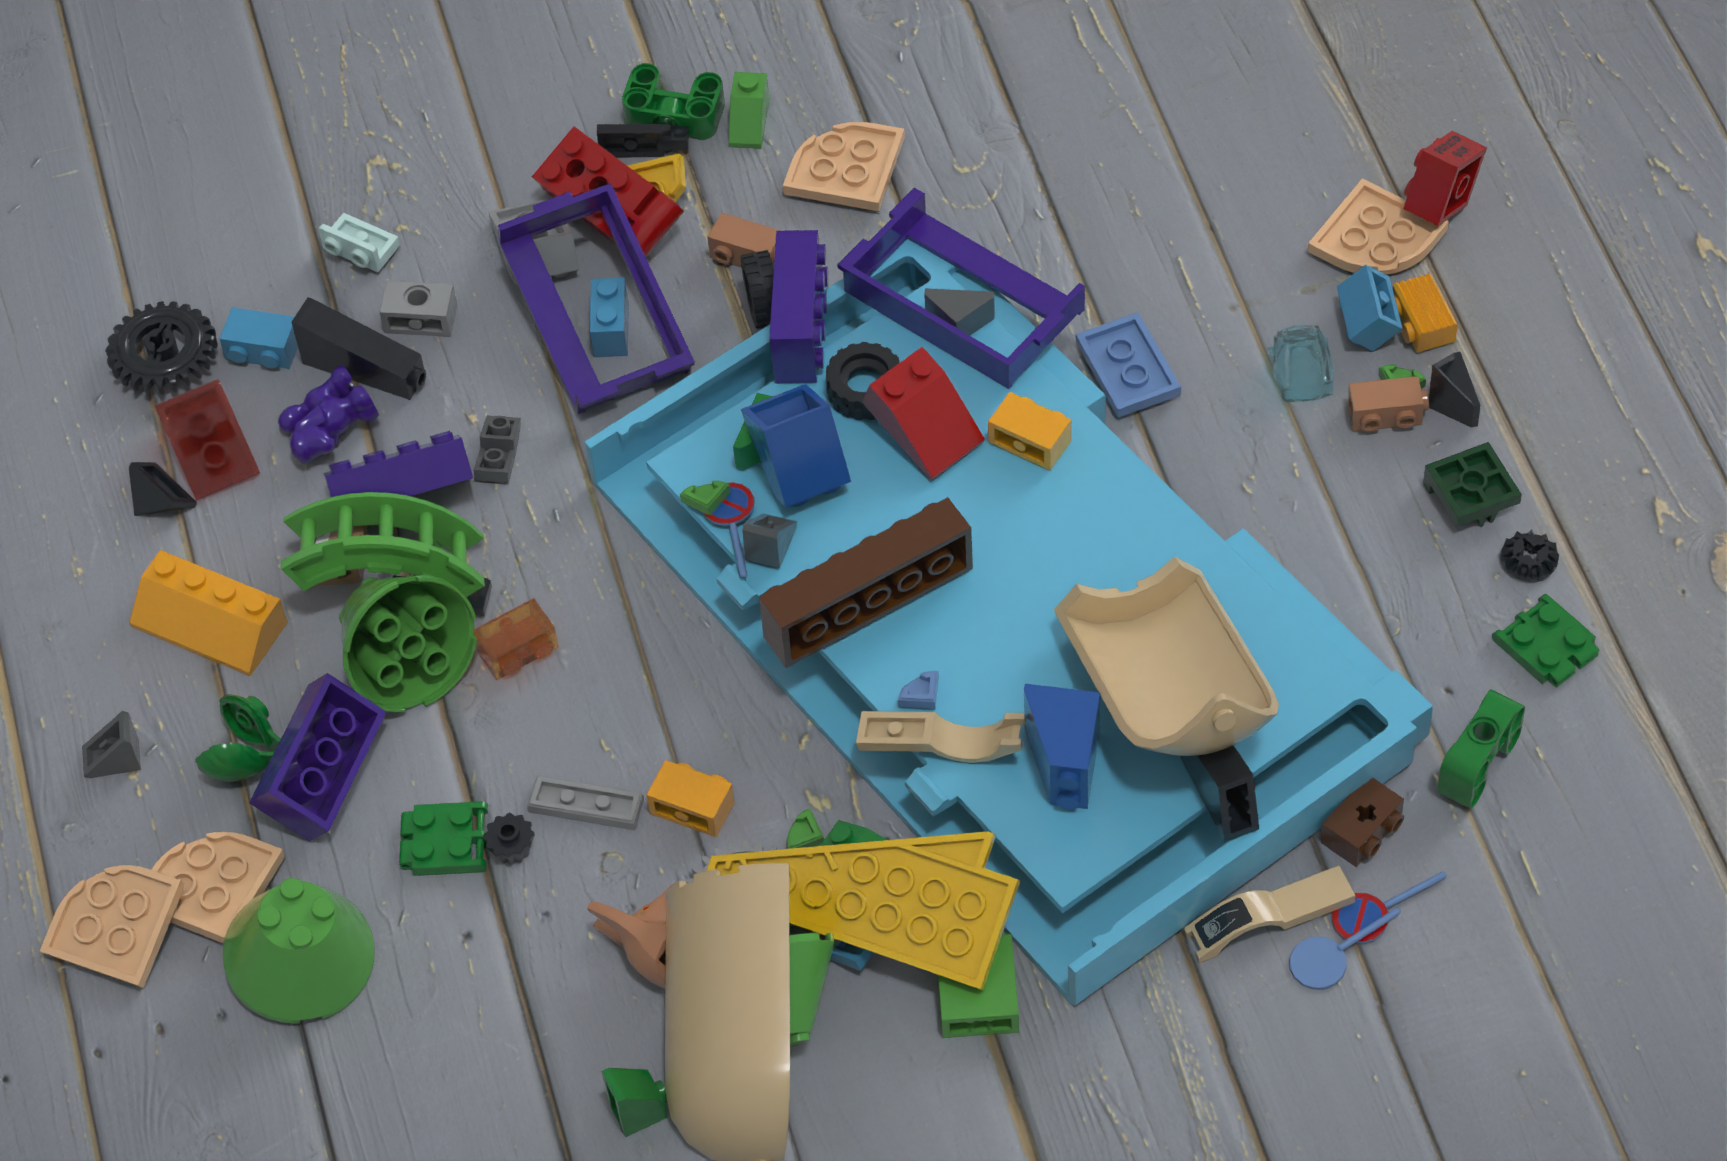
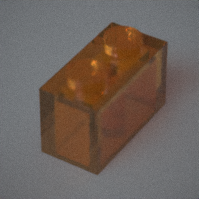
(515, 639)

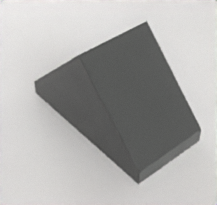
(961, 308)
(767, 539)
(112, 749)

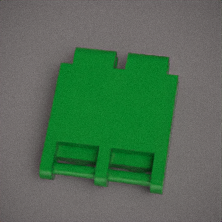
(1548, 642)
(440, 838)

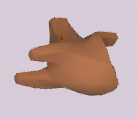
(640, 935)

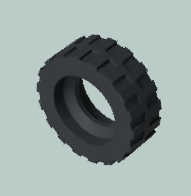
(758, 283)
(850, 360)

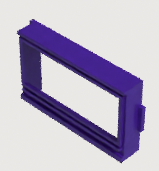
(912, 223)
(550, 314)

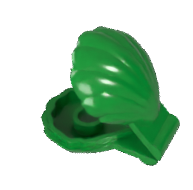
(249, 723)

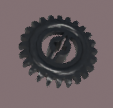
(164, 361)

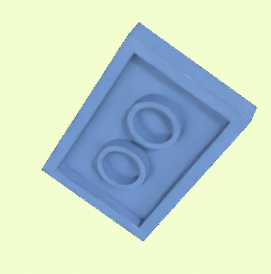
(1128, 364)

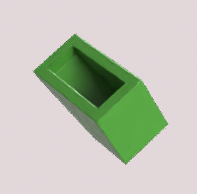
(748, 109)

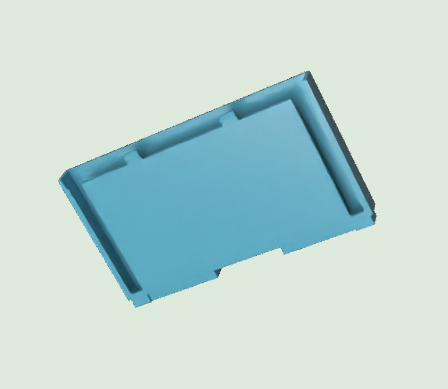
(1145, 853)

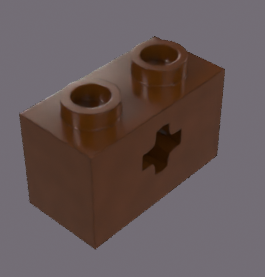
(1362, 822)

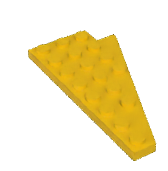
(900, 898)

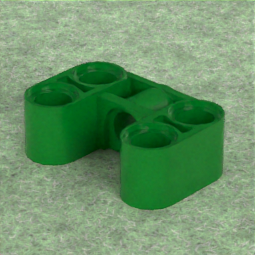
(648, 104)
(1466, 763)

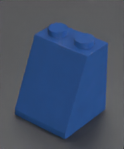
(797, 445)
(1063, 740)

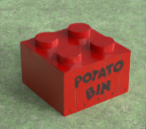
(1444, 177)

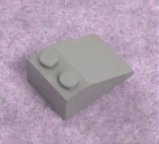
(554, 245)

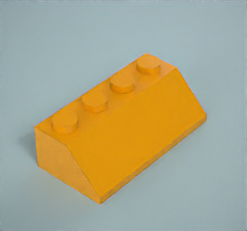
(207, 613)

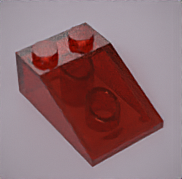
(207, 439)

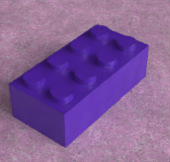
(798, 306)
(406, 472)
(318, 757)

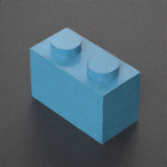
(1369, 308)
(609, 317)
(259, 338)

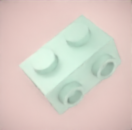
(358, 242)

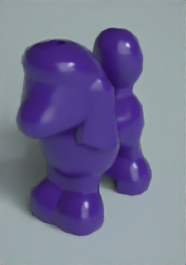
(325, 415)

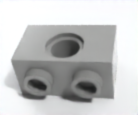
(418, 308)

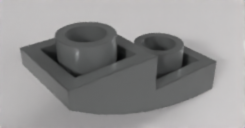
(498, 449)

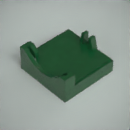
(1472, 485)

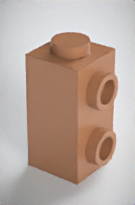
(737, 237)
(1386, 404)

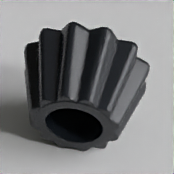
(509, 838)

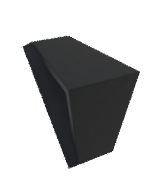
(1453, 391)

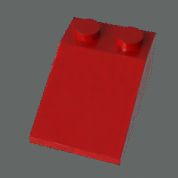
(924, 413)

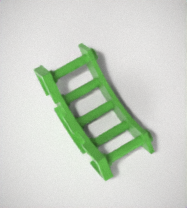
(381, 552)

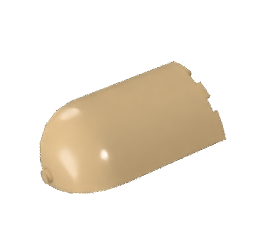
(1169, 662)
(729, 1012)

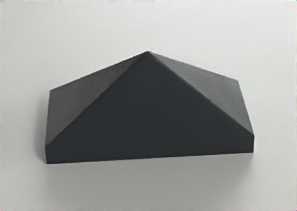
(155, 490)

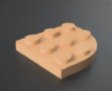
(846, 165)
(1375, 232)
(219, 879)
(115, 922)

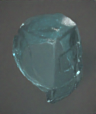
(1302, 363)

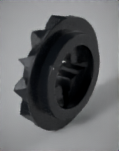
(1524, 566)

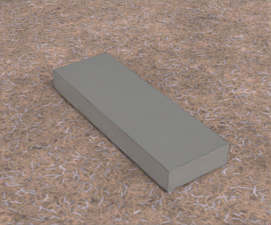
(585, 802)

